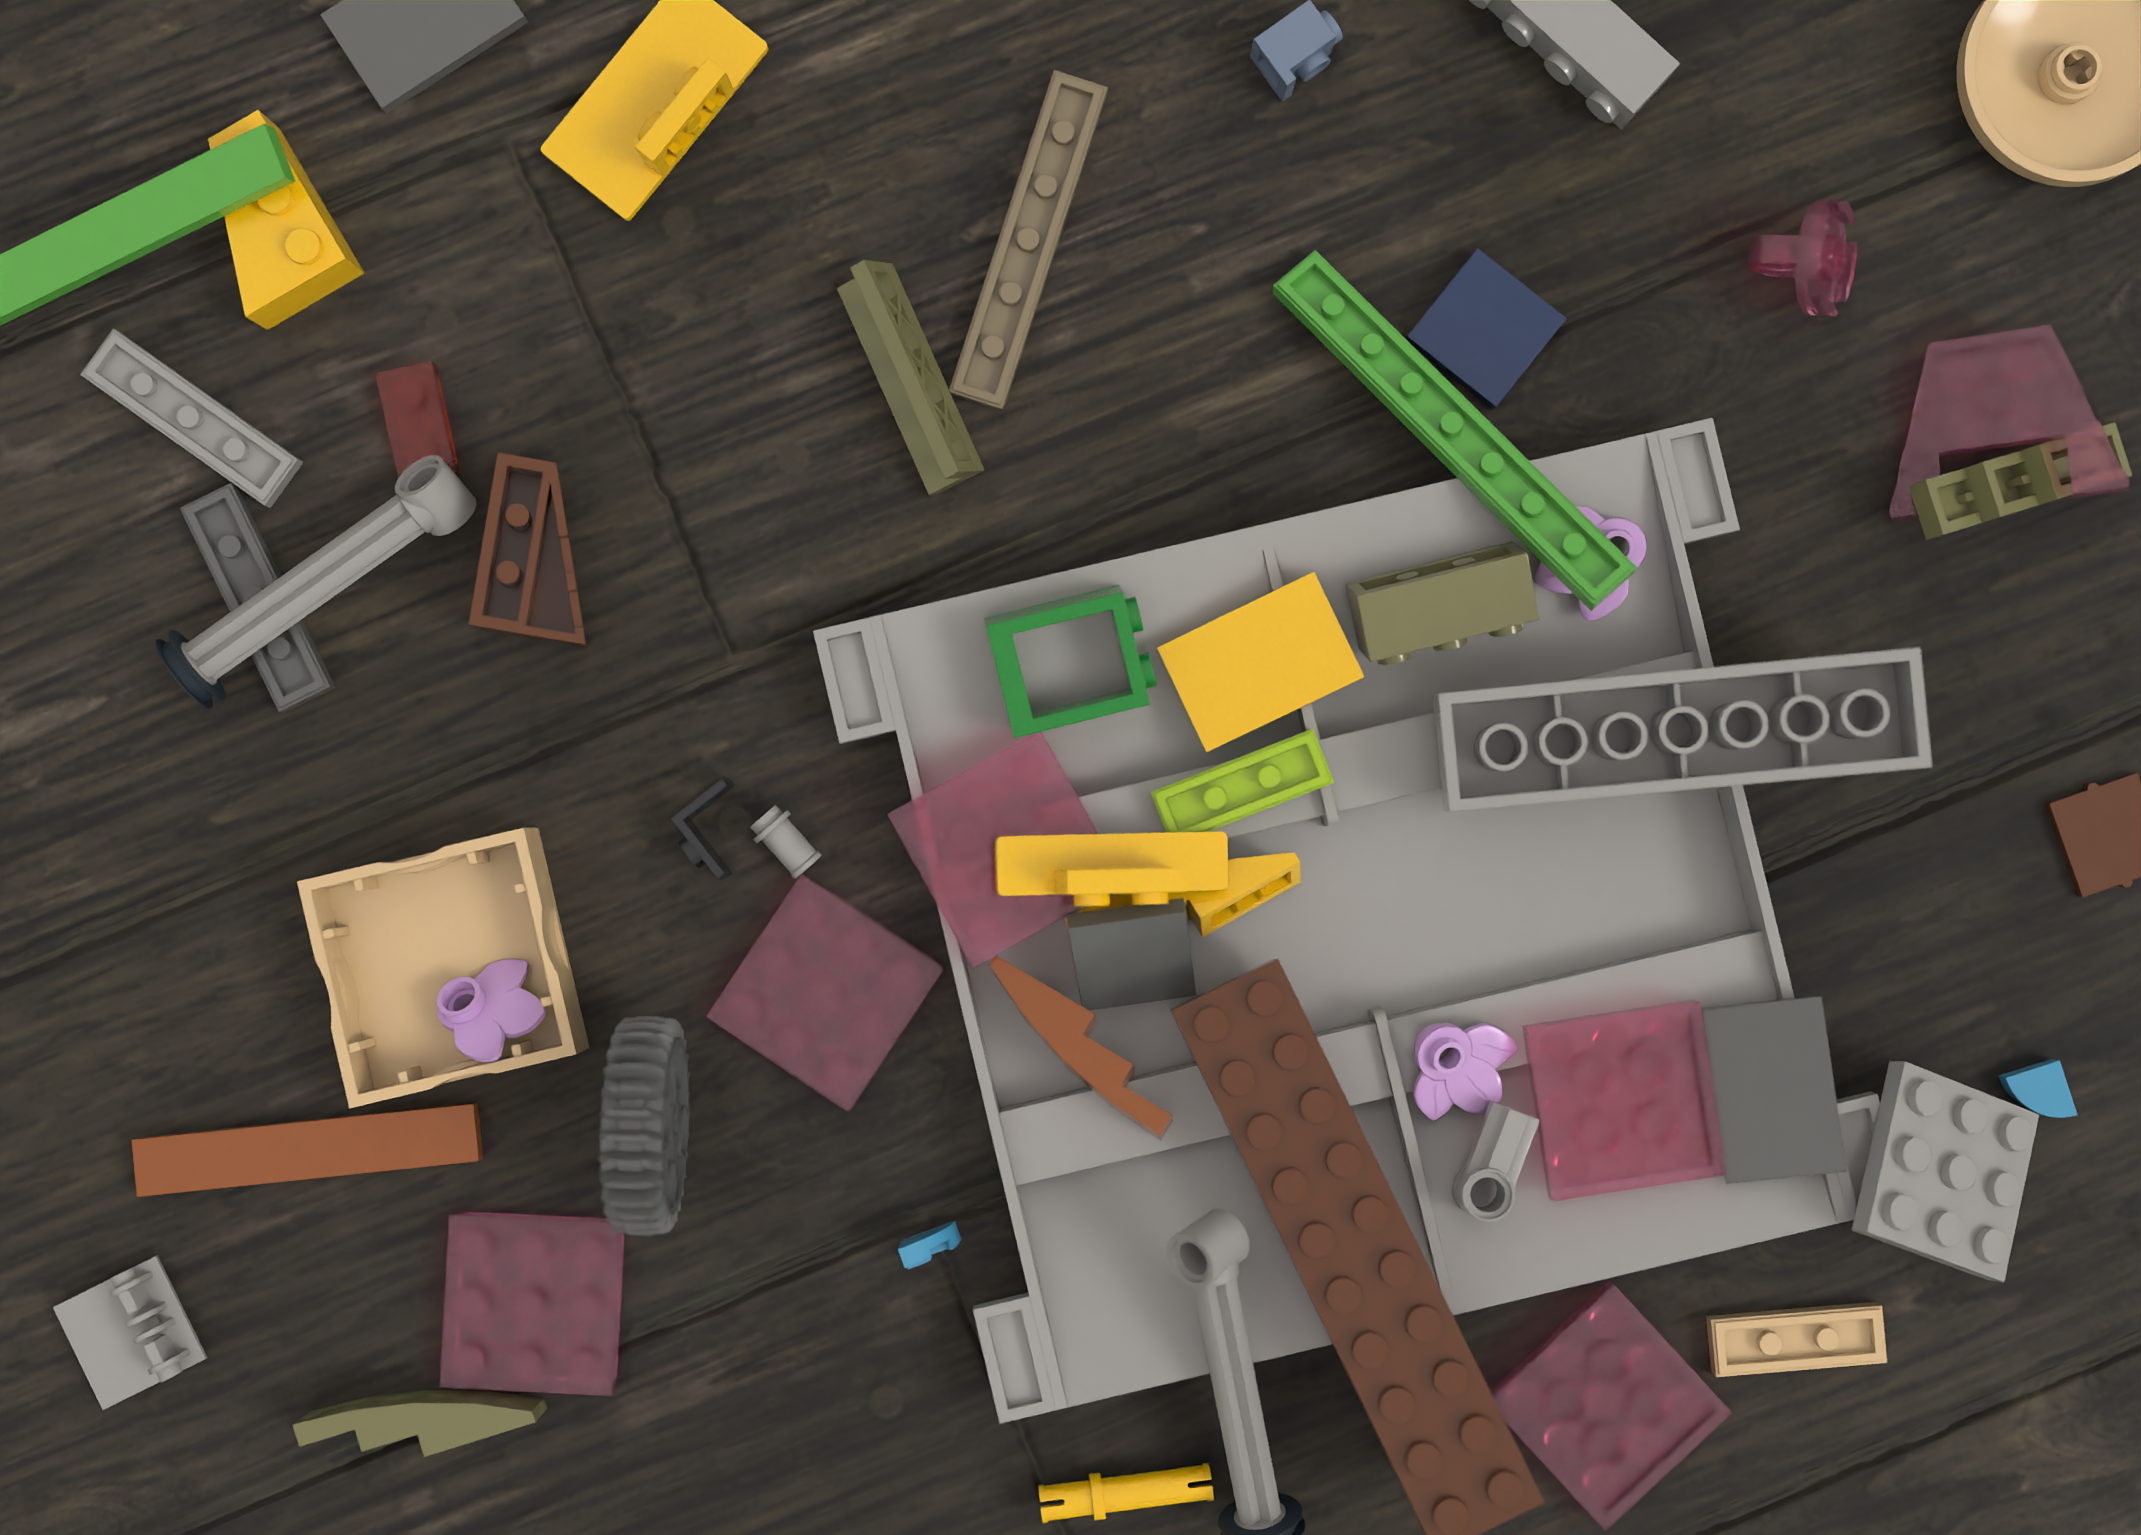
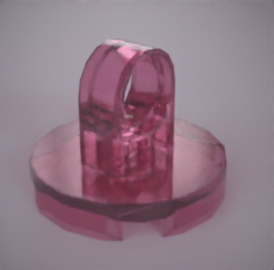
(1816, 258)

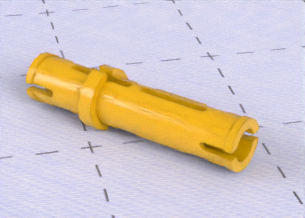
(1125, 1492)

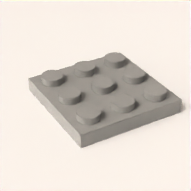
(1945, 1171)

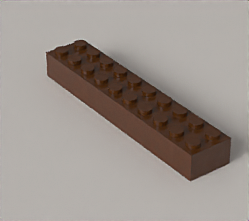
(1356, 1254)

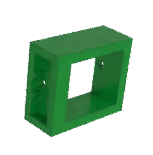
(1126, 622)

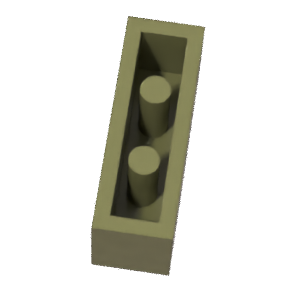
(1443, 603)

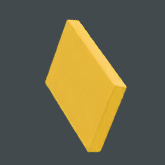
(1260, 662)

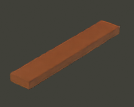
(307, 1149)

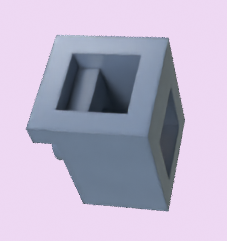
(1295, 48)

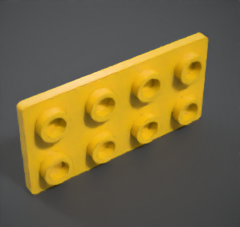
(654, 101)

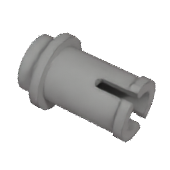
(785, 841)

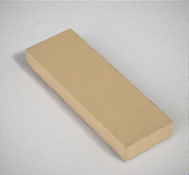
(1796, 1339)

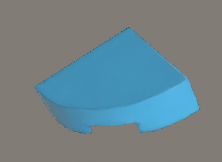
(2041, 1089)
(919, 1247)

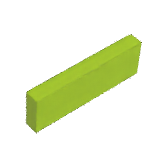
(1244, 785)

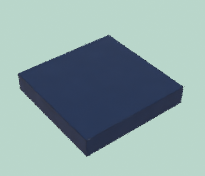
(1485, 329)

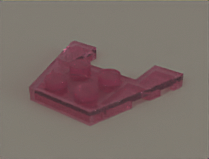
(2001, 395)

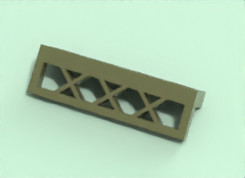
(909, 376)

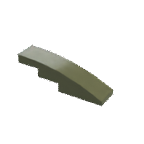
(2000, 486)
(436, 1416)

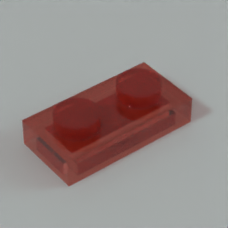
(416, 415)

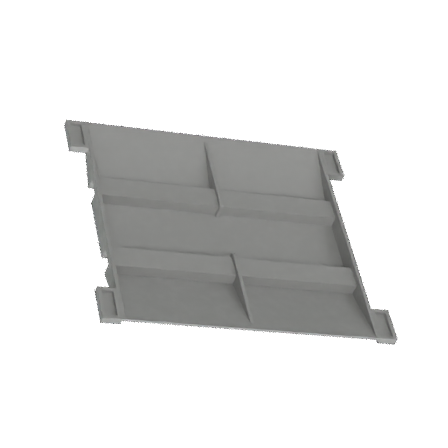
(1390, 930)

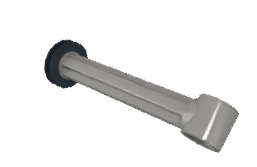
(426, 501)
(1207, 1260)

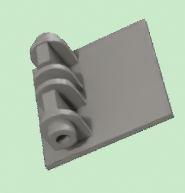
(130, 1332)

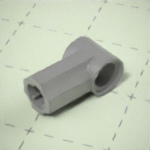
(1496, 1154)

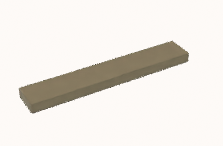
(1028, 241)

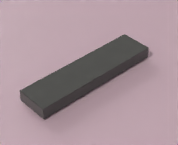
(241, 570)

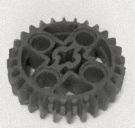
(645, 1125)

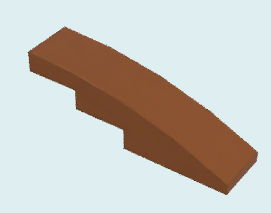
(1066, 1030)

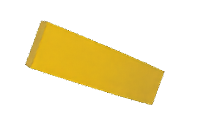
(1250, 885)

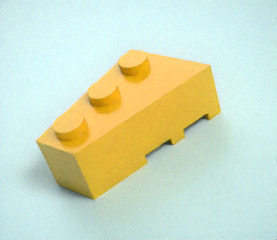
(285, 243)

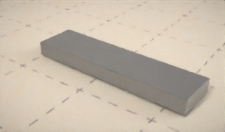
(191, 418)

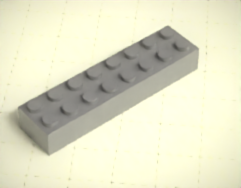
(1682, 730)

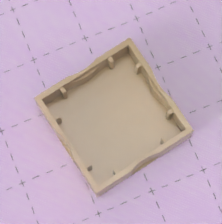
(410, 926)

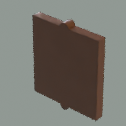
(2100, 833)

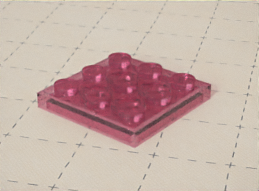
(955, 833)
(825, 992)
(1624, 1100)
(531, 1304)
(1608, 1405)

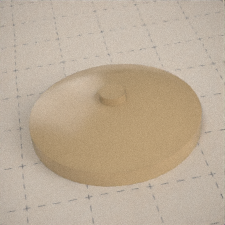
(2055, 87)

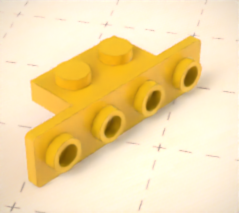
(1111, 863)

